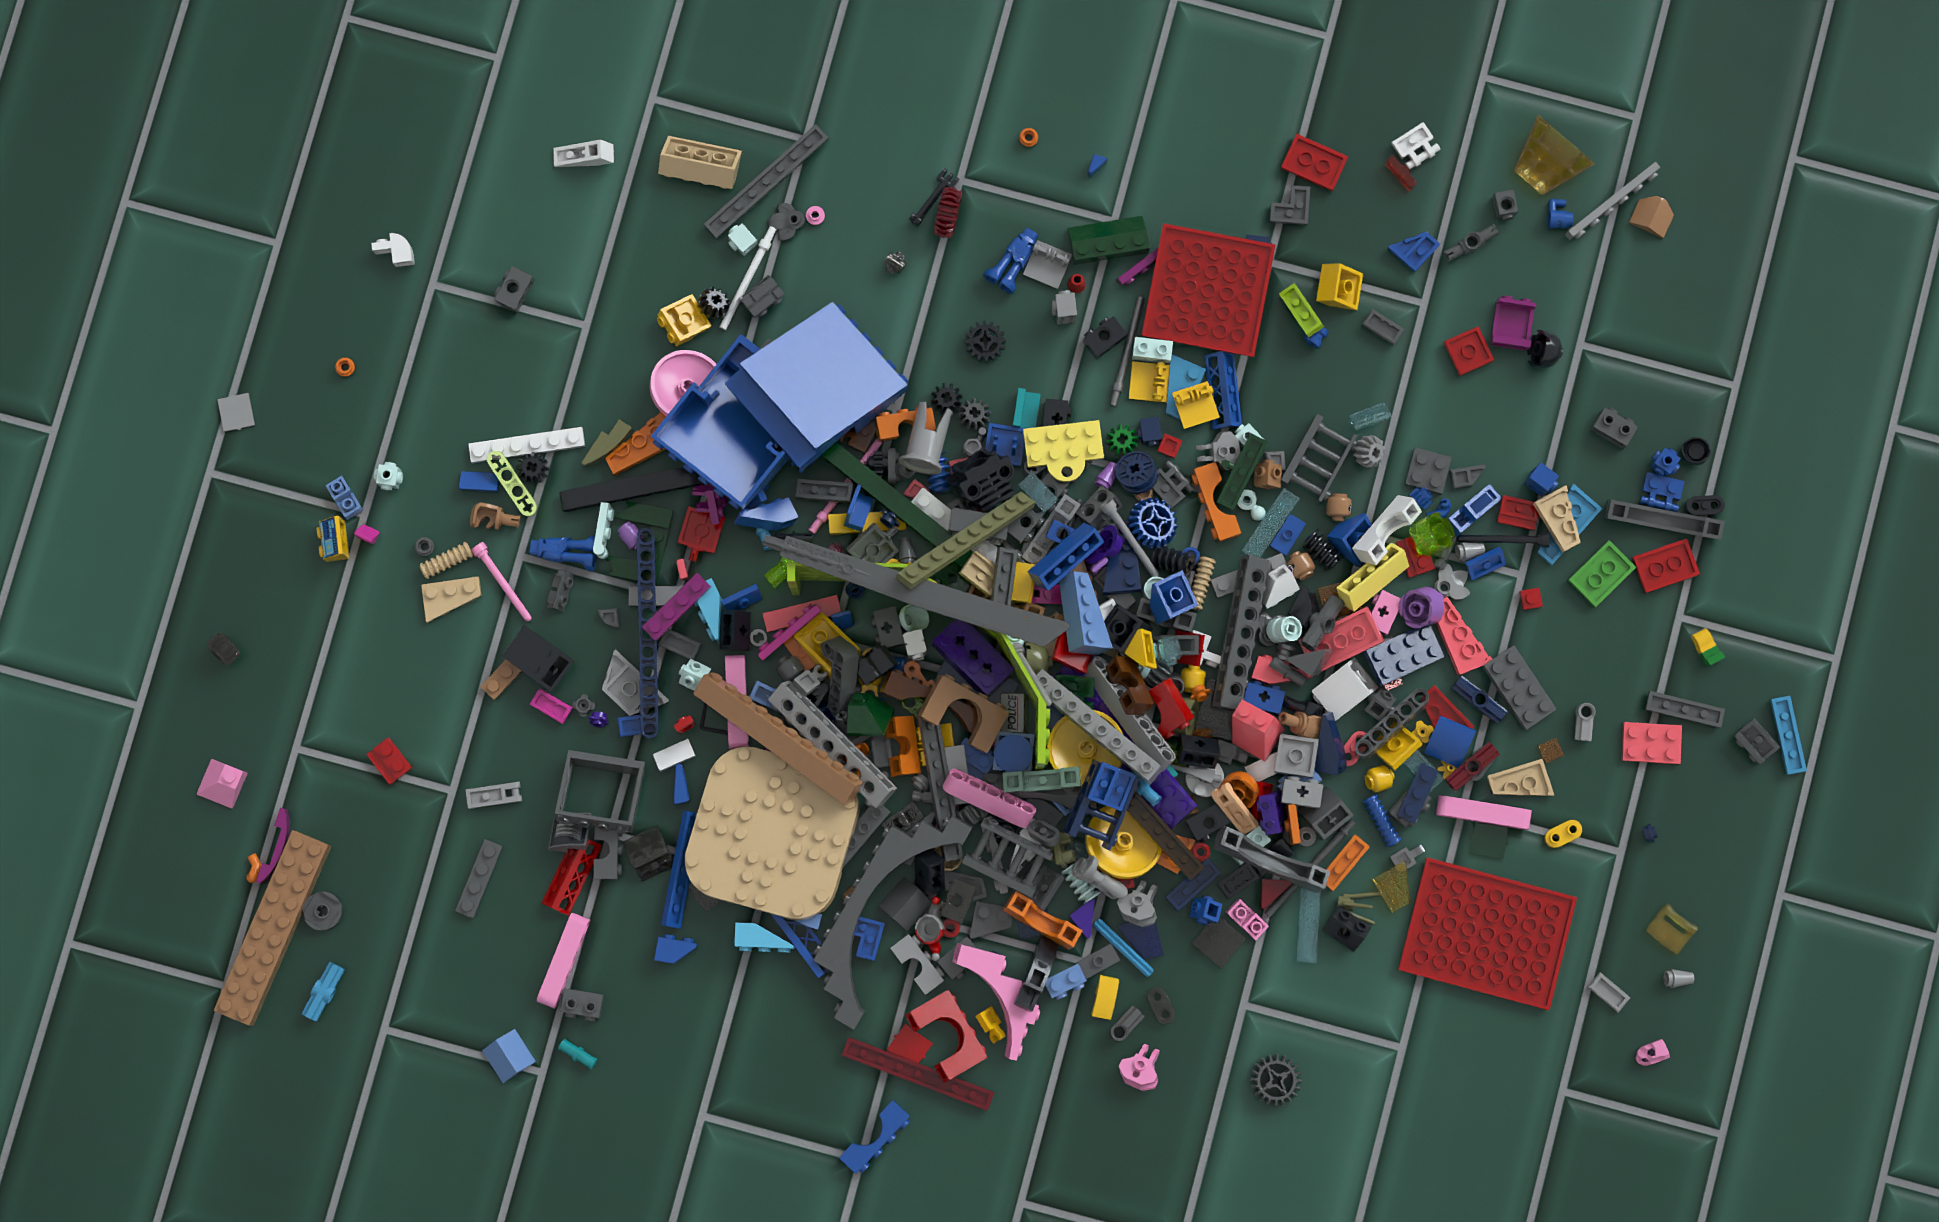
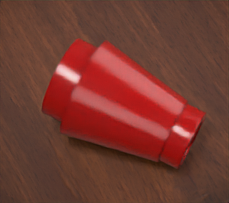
(1076, 287)

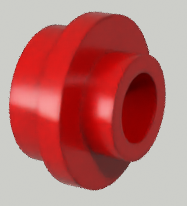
(1205, 847)
(956, 928)

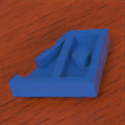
(1415, 250)

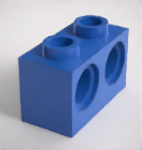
(1542, 480)

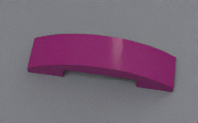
(282, 822)

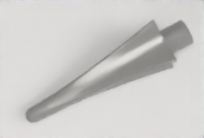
(1203, 774)

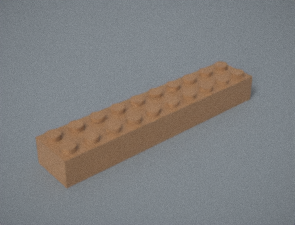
(272, 928)

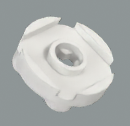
(1201, 788)

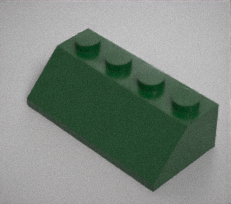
(1108, 240)

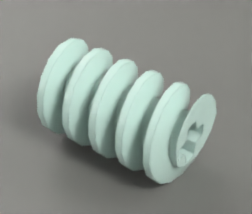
(1087, 892)

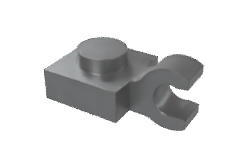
(1408, 856)

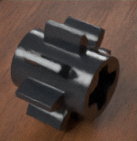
(878, 462)

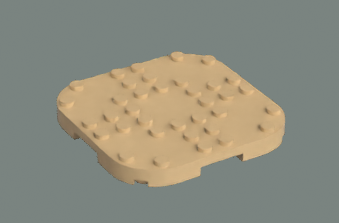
(768, 836)

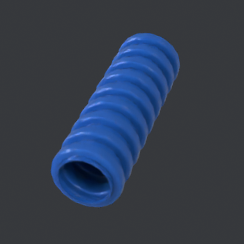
(1382, 820)

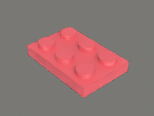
(1651, 743)

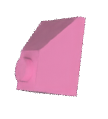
(222, 783)

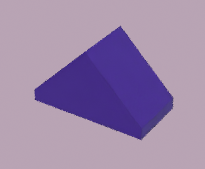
(1083, 917)

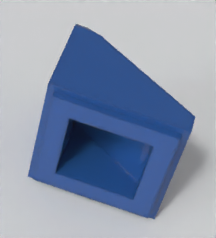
(1096, 164)
(842, 619)

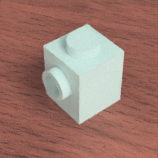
(741, 239)
(1243, 432)

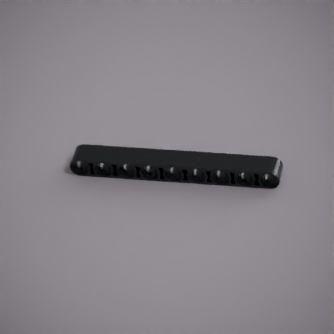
(628, 489)

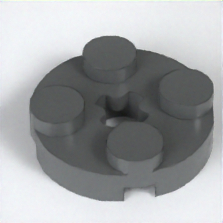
(312, 915)

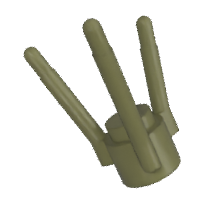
(1348, 903)

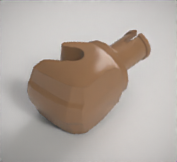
(496, 515)
(1301, 724)

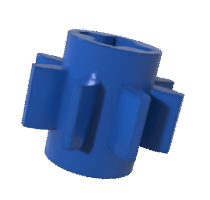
(1422, 497)

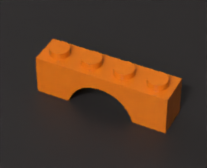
(1224, 525)
(1053, 928)

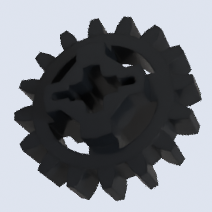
(977, 341)

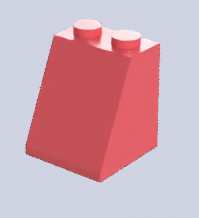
(1255, 730)

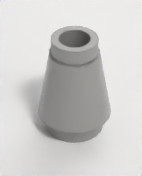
(1467, 551)
(1677, 978)

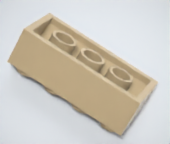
(699, 162)

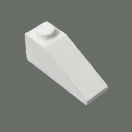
(584, 154)

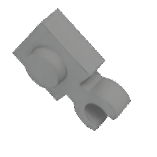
(809, 681)

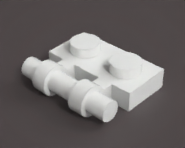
(1412, 141)

